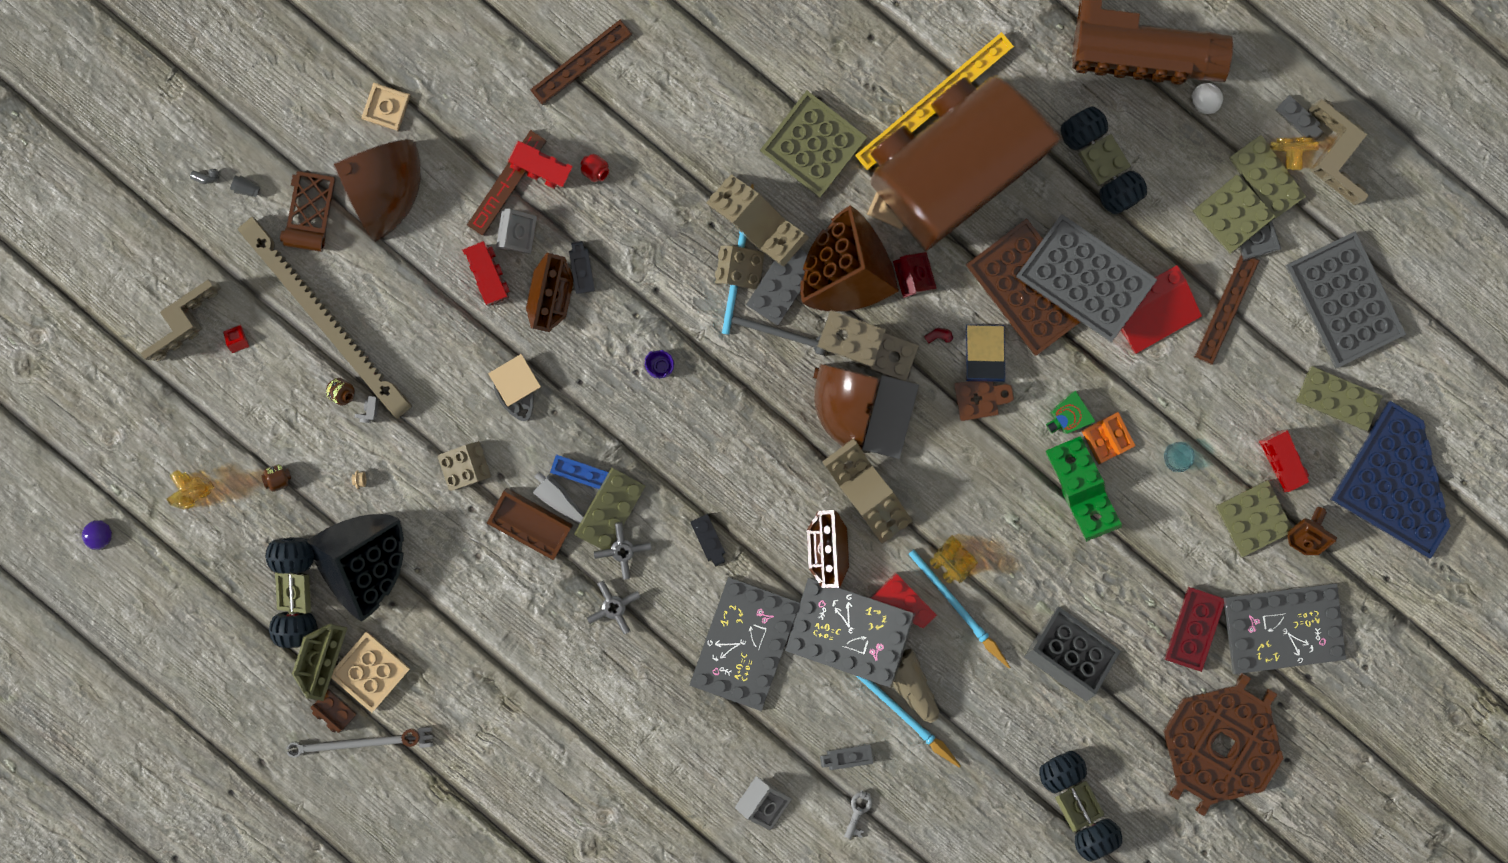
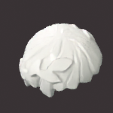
(1207, 98)

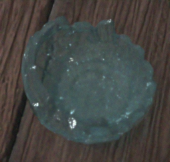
(1179, 457)

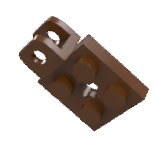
(987, 406)

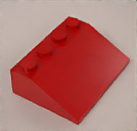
(1162, 311)

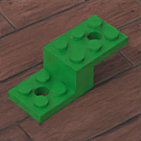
(1083, 488)

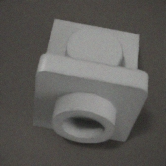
(371, 406)

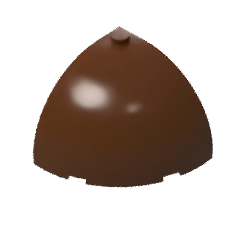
(382, 184)
(847, 266)
(844, 403)

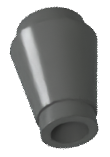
(243, 186)

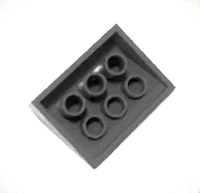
(1072, 654)

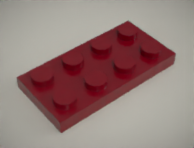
(1194, 629)

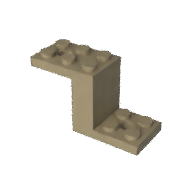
(1338, 151)
(757, 220)
(867, 345)
(867, 491)

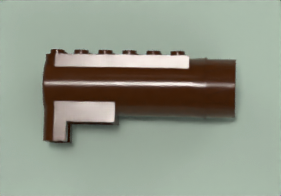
(1120, 46)

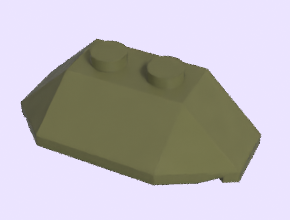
(318, 659)

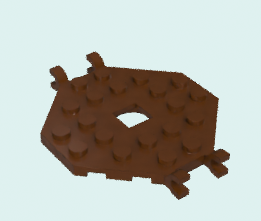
(1249, 761)

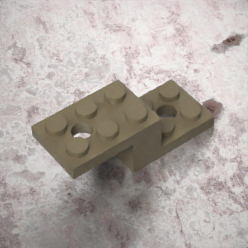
(181, 321)

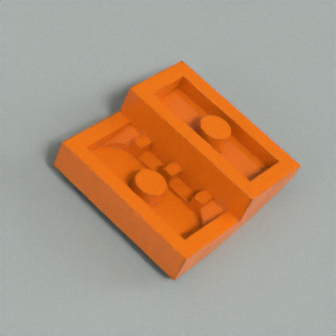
(1108, 438)

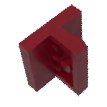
(914, 274)

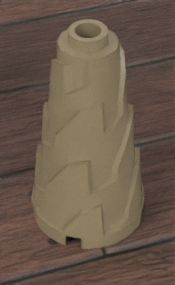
(912, 685)

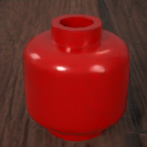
(594, 168)

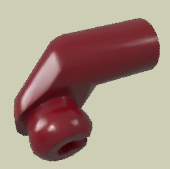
(940, 333)

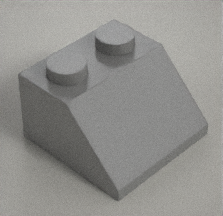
(762, 803)

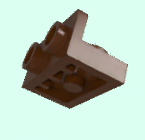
(333, 712)

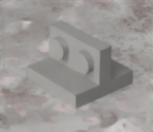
(516, 231)

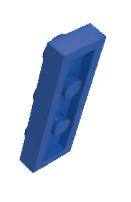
(578, 471)

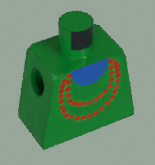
(1070, 415)

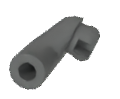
(205, 178)

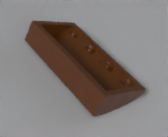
(529, 523)

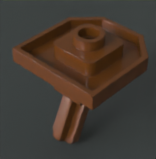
(1310, 536)

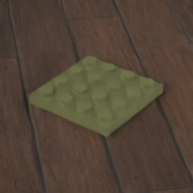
(813, 144)

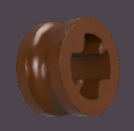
(406, 741)

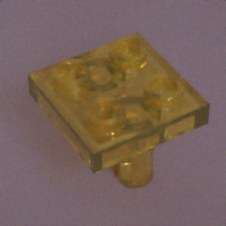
(1294, 150)
(188, 490)
(954, 559)

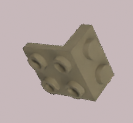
(739, 267)
(464, 466)

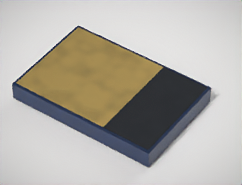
(985, 353)

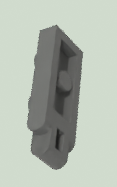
(1299, 118)
(847, 757)

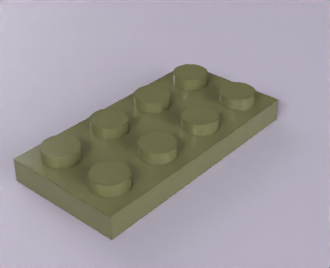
(1267, 176)
(1339, 398)
(611, 505)

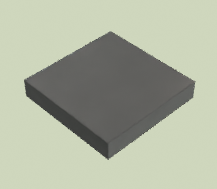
(1261, 243)

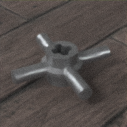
(629, 550)
(607, 604)

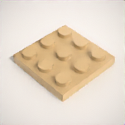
(369, 672)

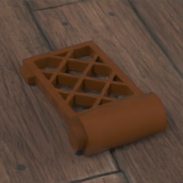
(304, 236)

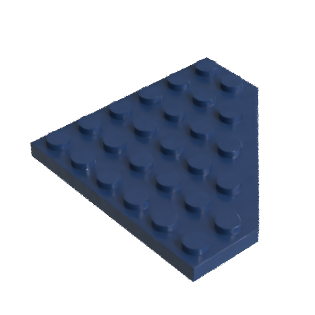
(1397, 483)

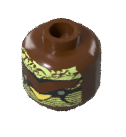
(340, 391)
(276, 478)

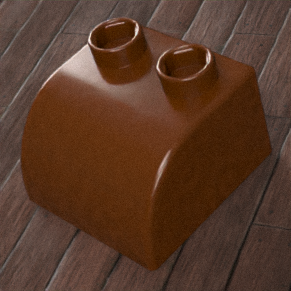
(961, 159)

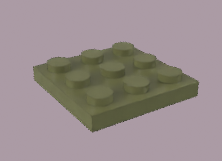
(1233, 214)
(1254, 518)

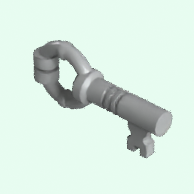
(852, 830)

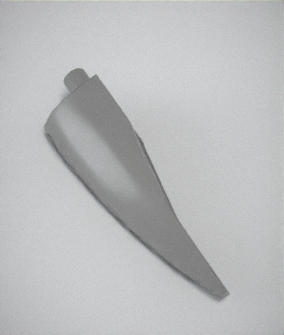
(557, 498)

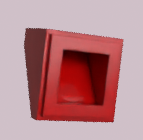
(235, 339)

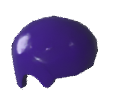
(659, 364)
(96, 535)

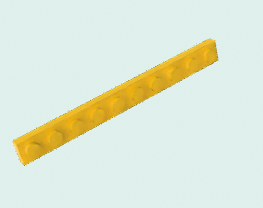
(923, 111)

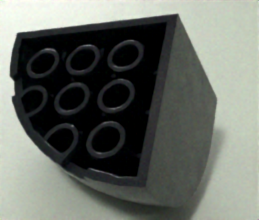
(360, 560)

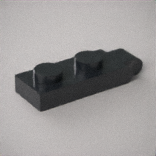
(581, 268)
(709, 539)

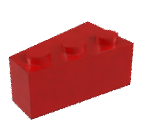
(539, 165)
(487, 273)
(1284, 460)
(899, 594)

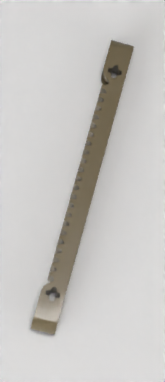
(254, 234)

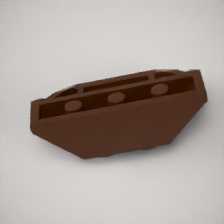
(549, 293)
(828, 549)

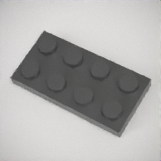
(779, 288)

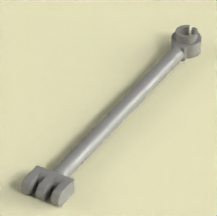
(360, 743)

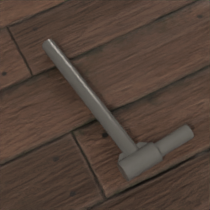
(780, 333)

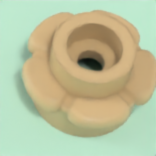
(359, 479)

